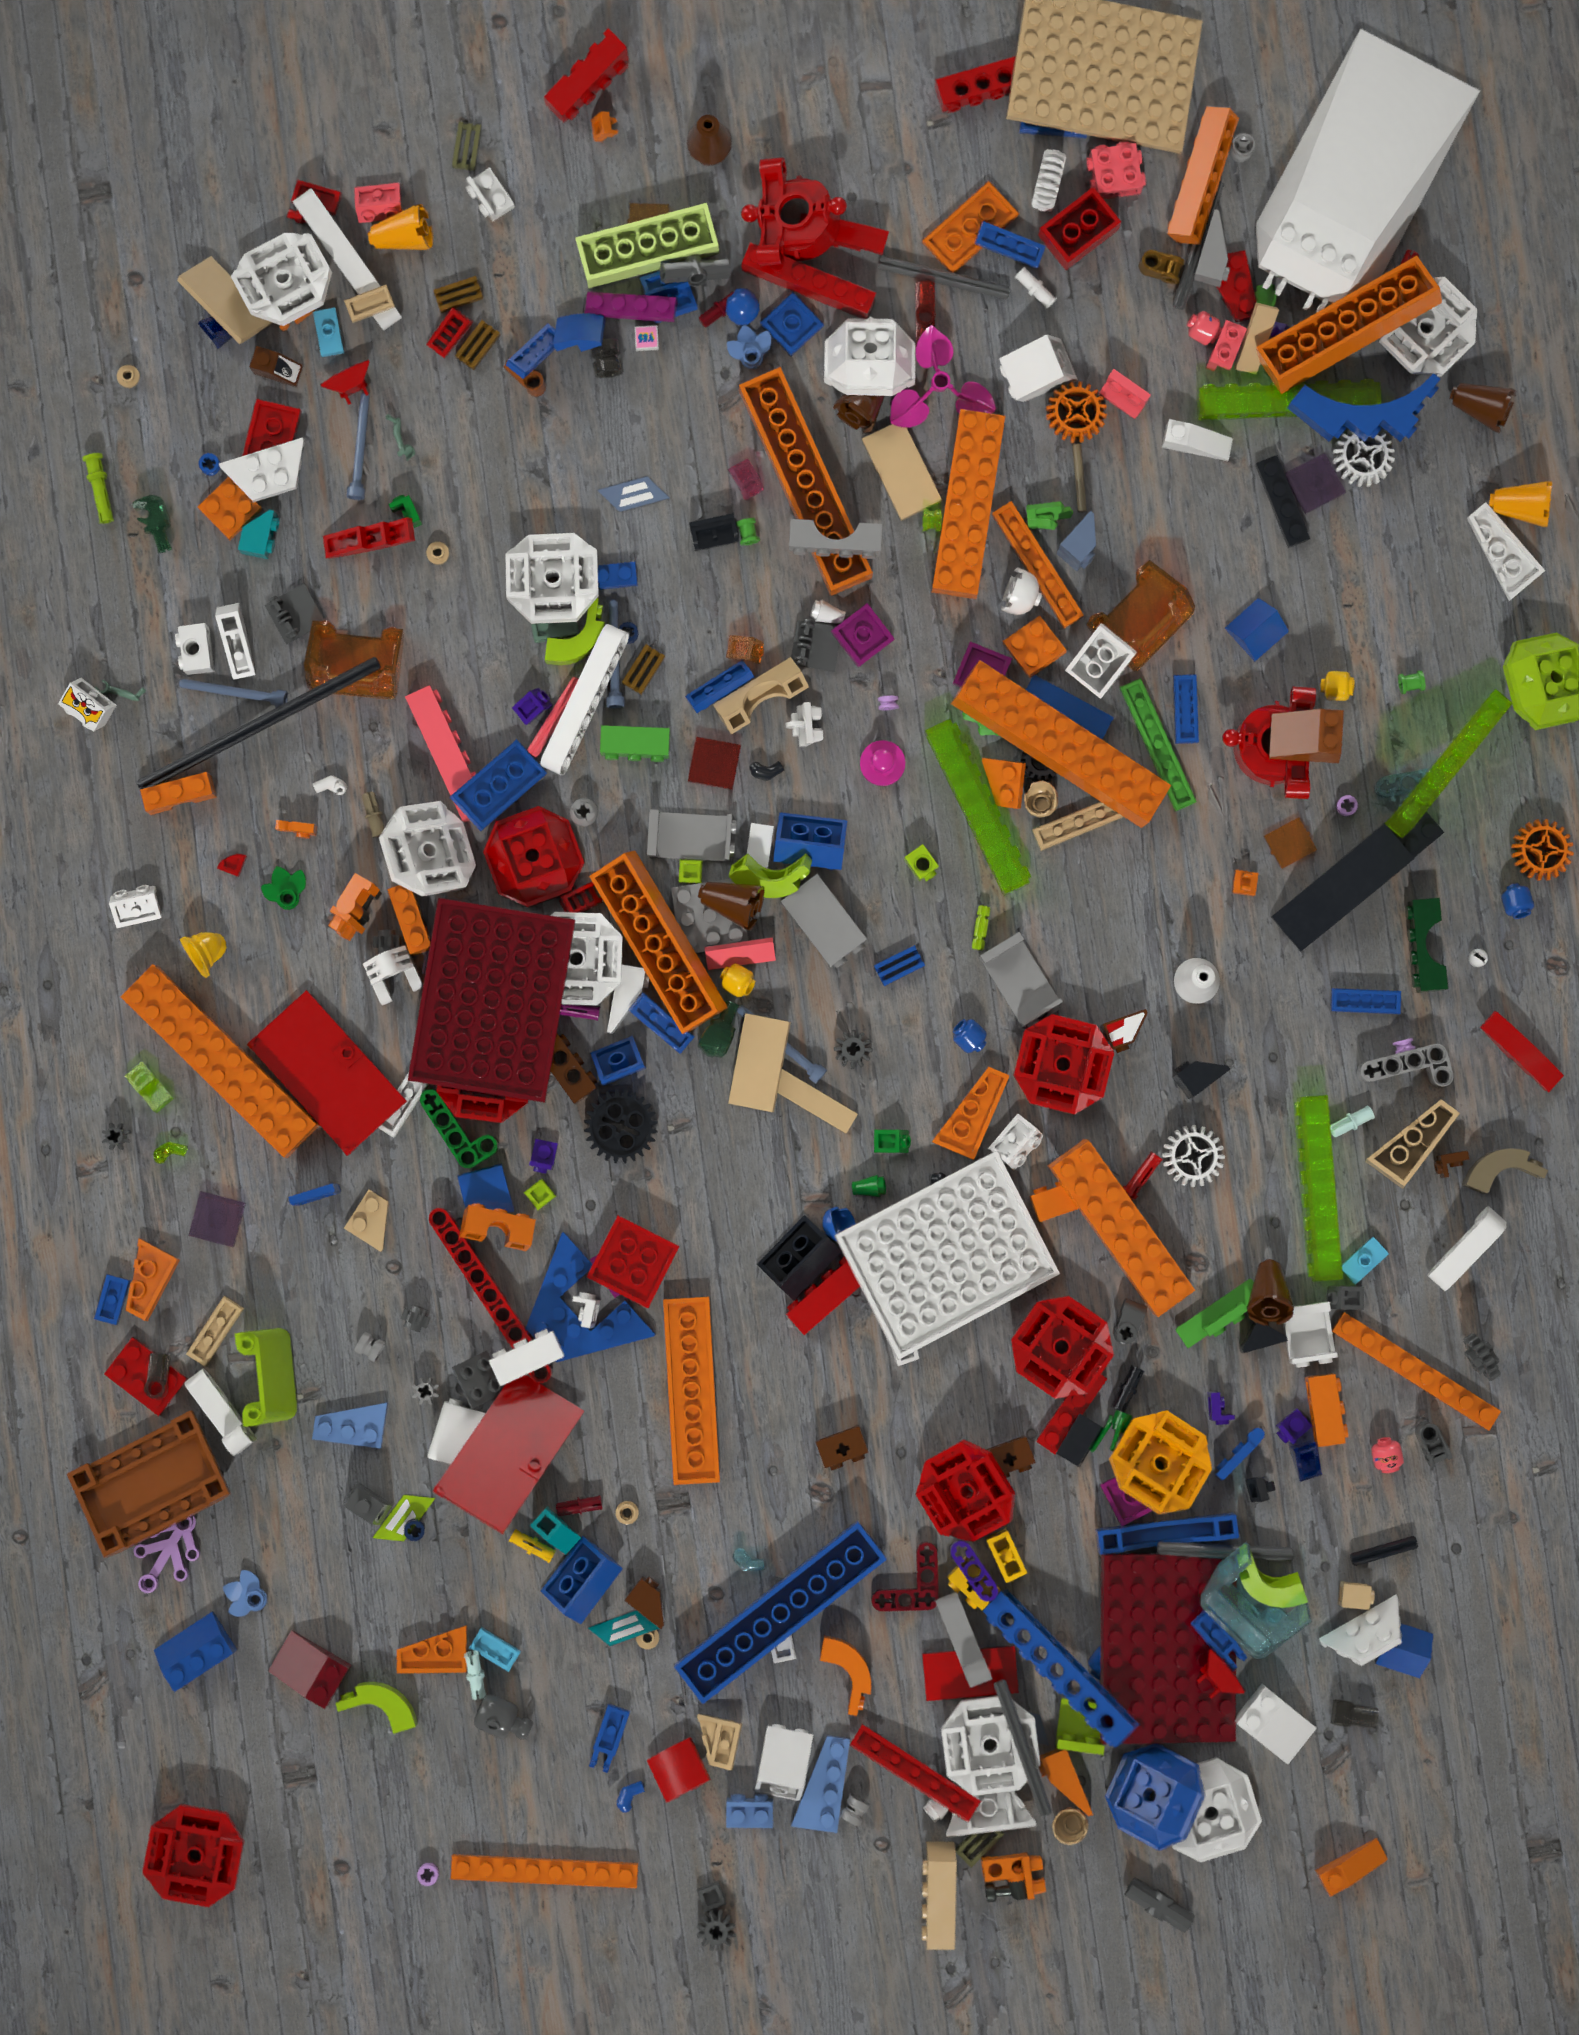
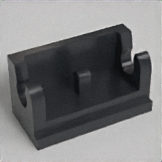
(714, 532)
(1079, 1440)

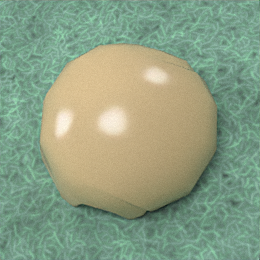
(1041, 799)
(1070, 1826)

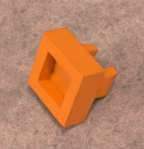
(602, 126)
(1245, 883)

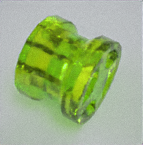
(931, 520)

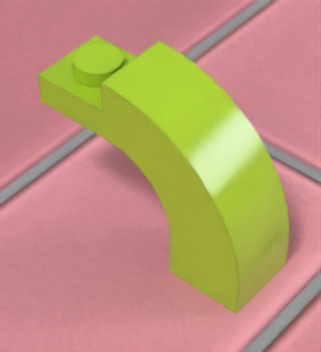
(579, 647)
(774, 882)
(1273, 1591)
(385, 1697)

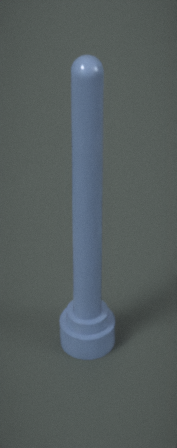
(356, 490)
(615, 697)
(276, 698)
(814, 1071)

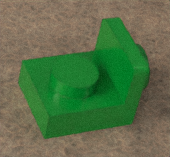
(405, 502)
(891, 1141)

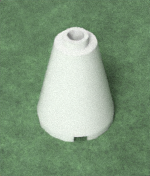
(1189, 984)

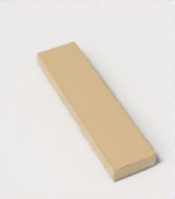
(1074, 825)
(816, 1102)

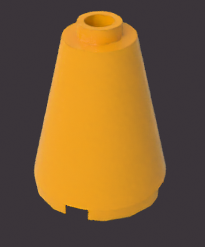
(403, 231)
(1524, 502)

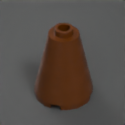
(709, 141)
(1484, 403)
(859, 410)
(733, 901)
(1270, 1295)

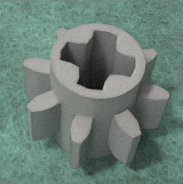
(419, 1393)

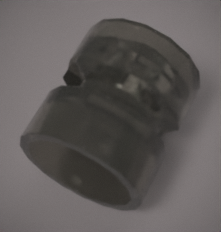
(607, 360)

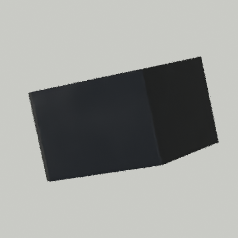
(1261, 1336)

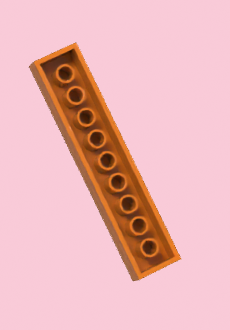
(802, 473)
(1061, 744)
(220, 1061)

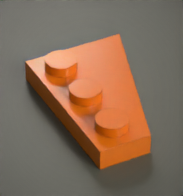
(150, 1279)
(435, 1654)

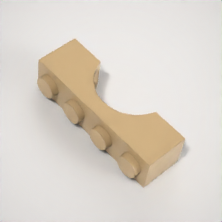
(781, 680)

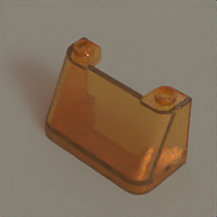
(1148, 613)
(334, 653)

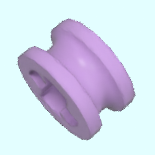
(888, 703)
(1342, 811)
(1404, 1045)
(432, 1867)

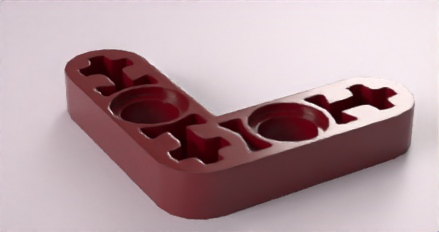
(922, 1587)

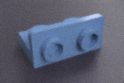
(749, 1812)

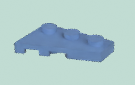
(355, 1426)

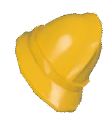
(204, 950)

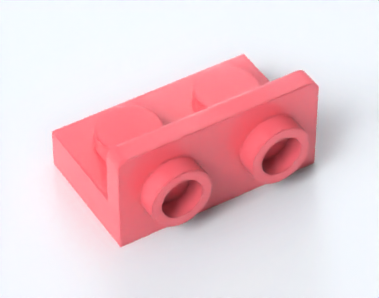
(377, 202)
(1226, 346)
(1124, 394)

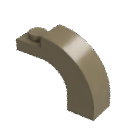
(1491, 1164)

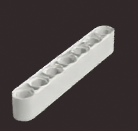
(341, 251)
(584, 699)

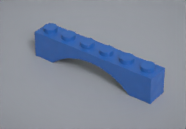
(1181, 1530)

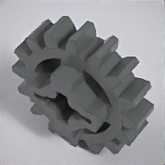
(1481, 1357)

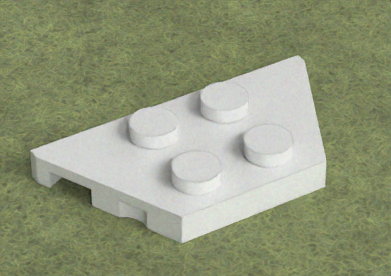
(267, 471)
(1368, 1633)
(995, 1813)

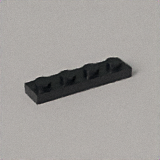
(1282, 501)

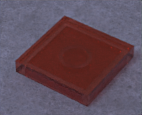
(714, 763)

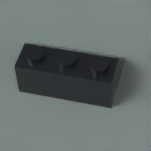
(799, 1257)

